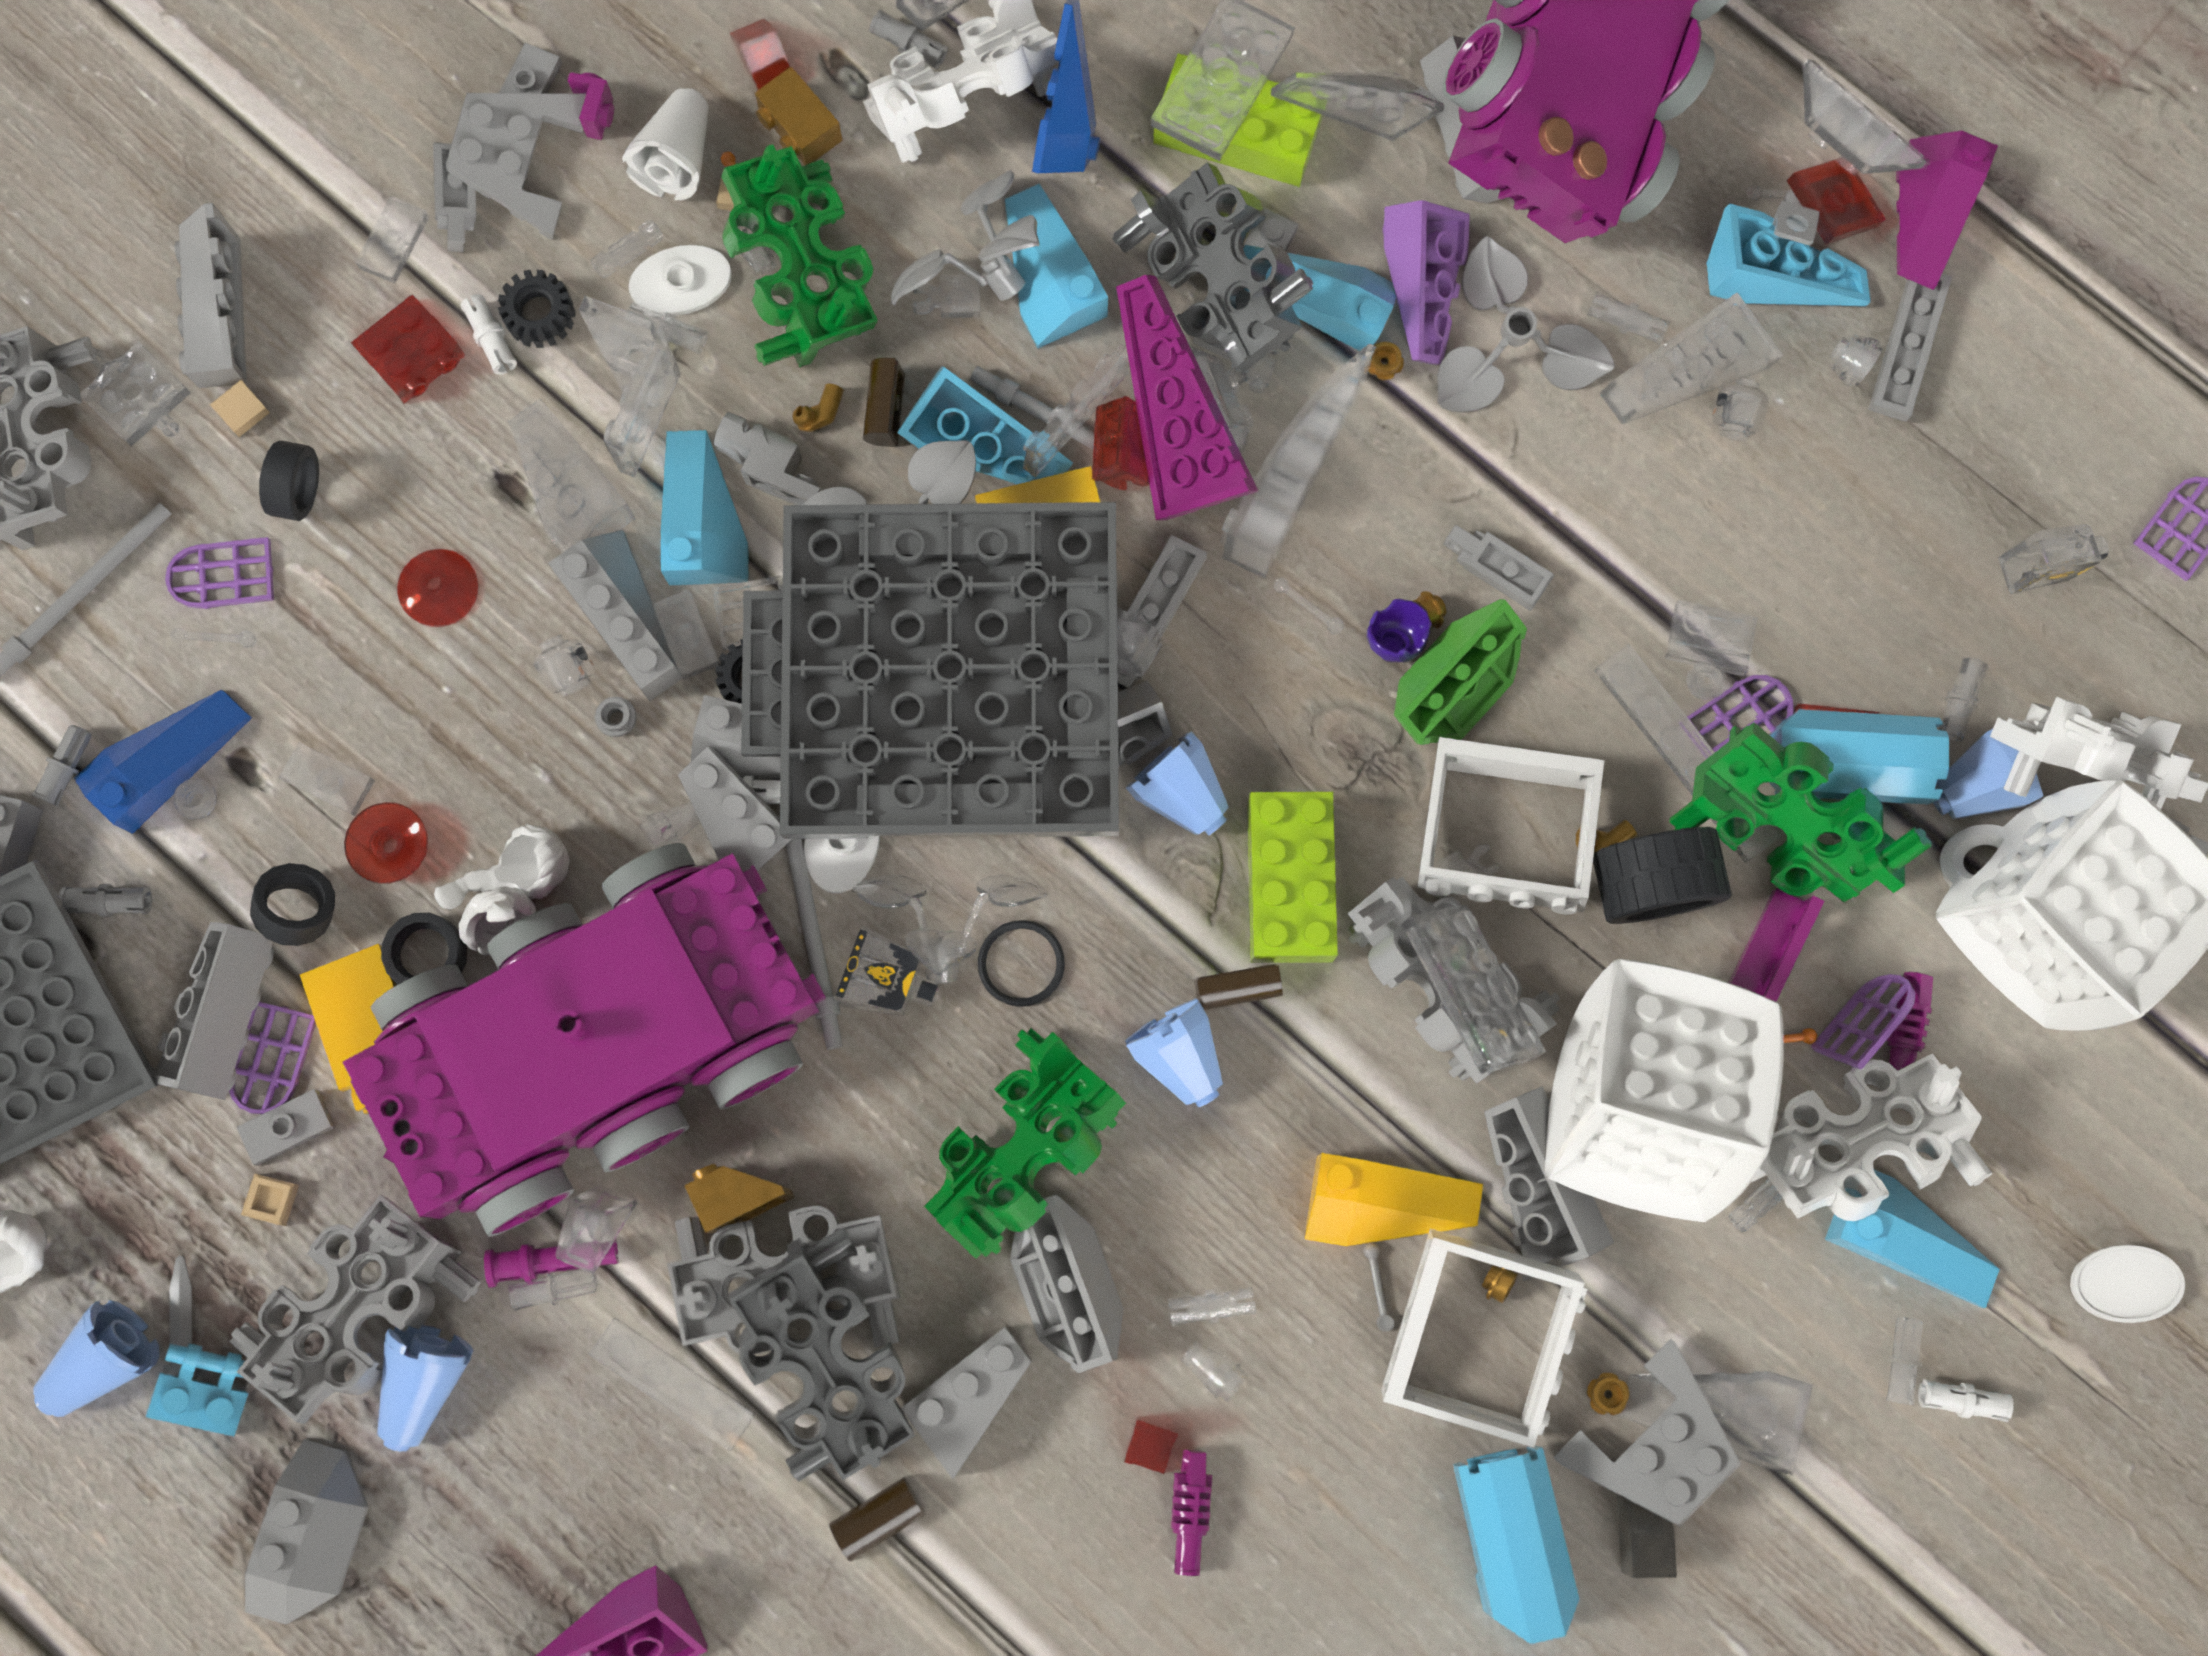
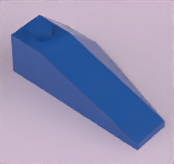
(1069, 126)
(146, 768)

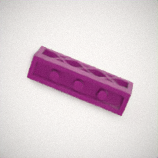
(1775, 943)

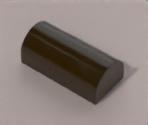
(884, 402)
(1239, 986)
(876, 1519)

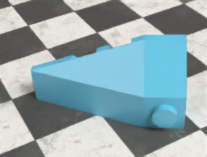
(1777, 270)
(1344, 300)
(699, 521)

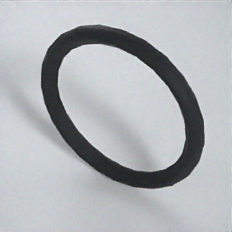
(1020, 1002)

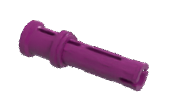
(530, 1262)

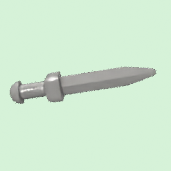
(180, 1312)

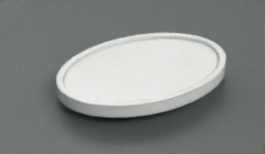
(680, 279)
(840, 863)
(2127, 1284)

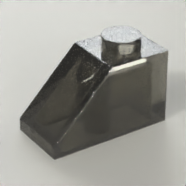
(1645, 1542)

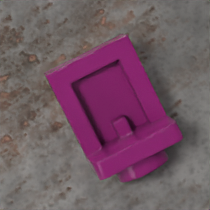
(597, 106)

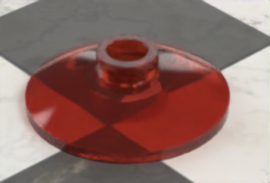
(449, 600)
(371, 831)

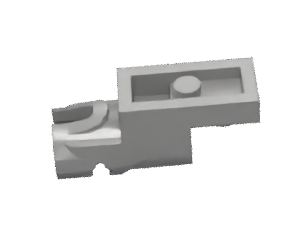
(766, 458)

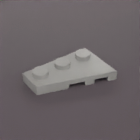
(731, 811)

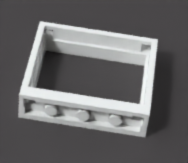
(1523, 766)
(1547, 1376)

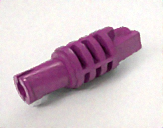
(1907, 1037)
(1190, 1511)

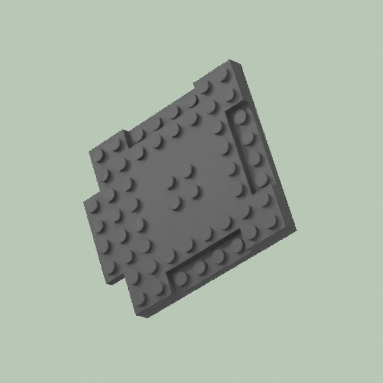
(939, 670)

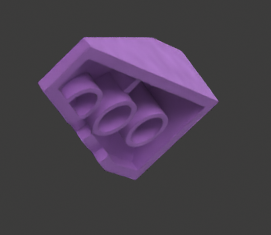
(1424, 255)

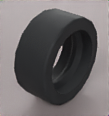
(289, 480)
(404, 928)
(292, 931)

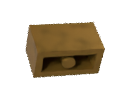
(797, 116)

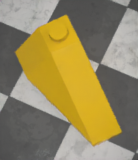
(1376, 1202)

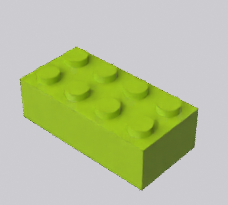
(1270, 142)
(1292, 877)

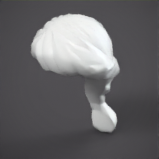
(530, 862)
(492, 913)
(20, 1248)

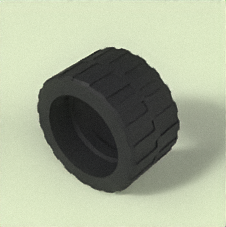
(1661, 875)

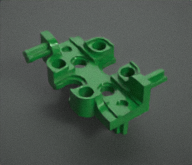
(809, 316)
(1728, 789)
(1053, 1089)

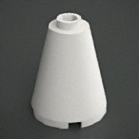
(671, 147)

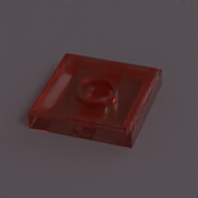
(1840, 197)

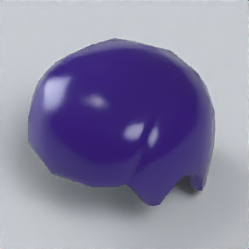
(1399, 631)

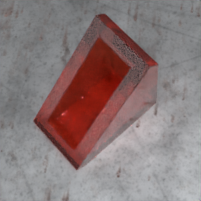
(760, 52)

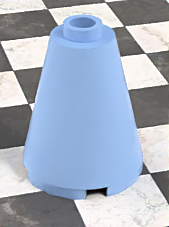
(95, 1359)
(416, 1382)

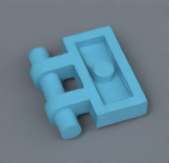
(196, 1402)

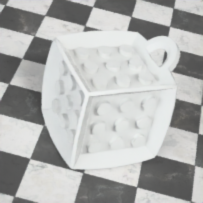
(2081, 906)
(1665, 1091)

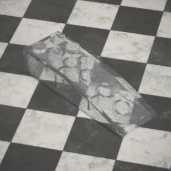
(1286, 476)

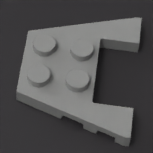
(497, 145)
(1674, 1460)

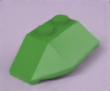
(1461, 674)

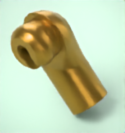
(820, 415)
(1620, 833)

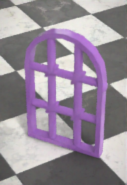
(2171, 531)
(233, 563)
(1748, 699)
(1900, 1014)
(285, 1046)

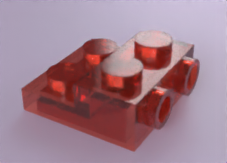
(408, 349)

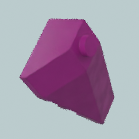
(1938, 201)
(635, 1619)

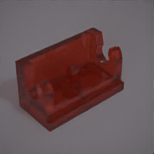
(1118, 445)

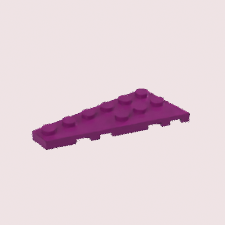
(1182, 430)

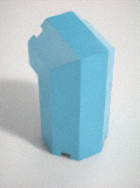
(1885, 753)
(1518, 1543)

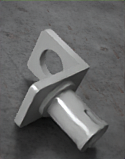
(1794, 216)

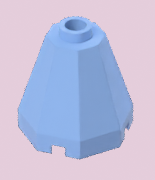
(1978, 780)
(1183, 787)
(1180, 1053)

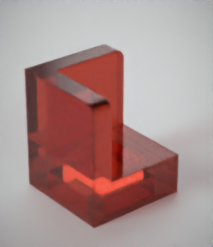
(1150, 1445)

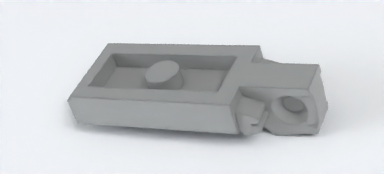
(453, 201)
(1500, 565)

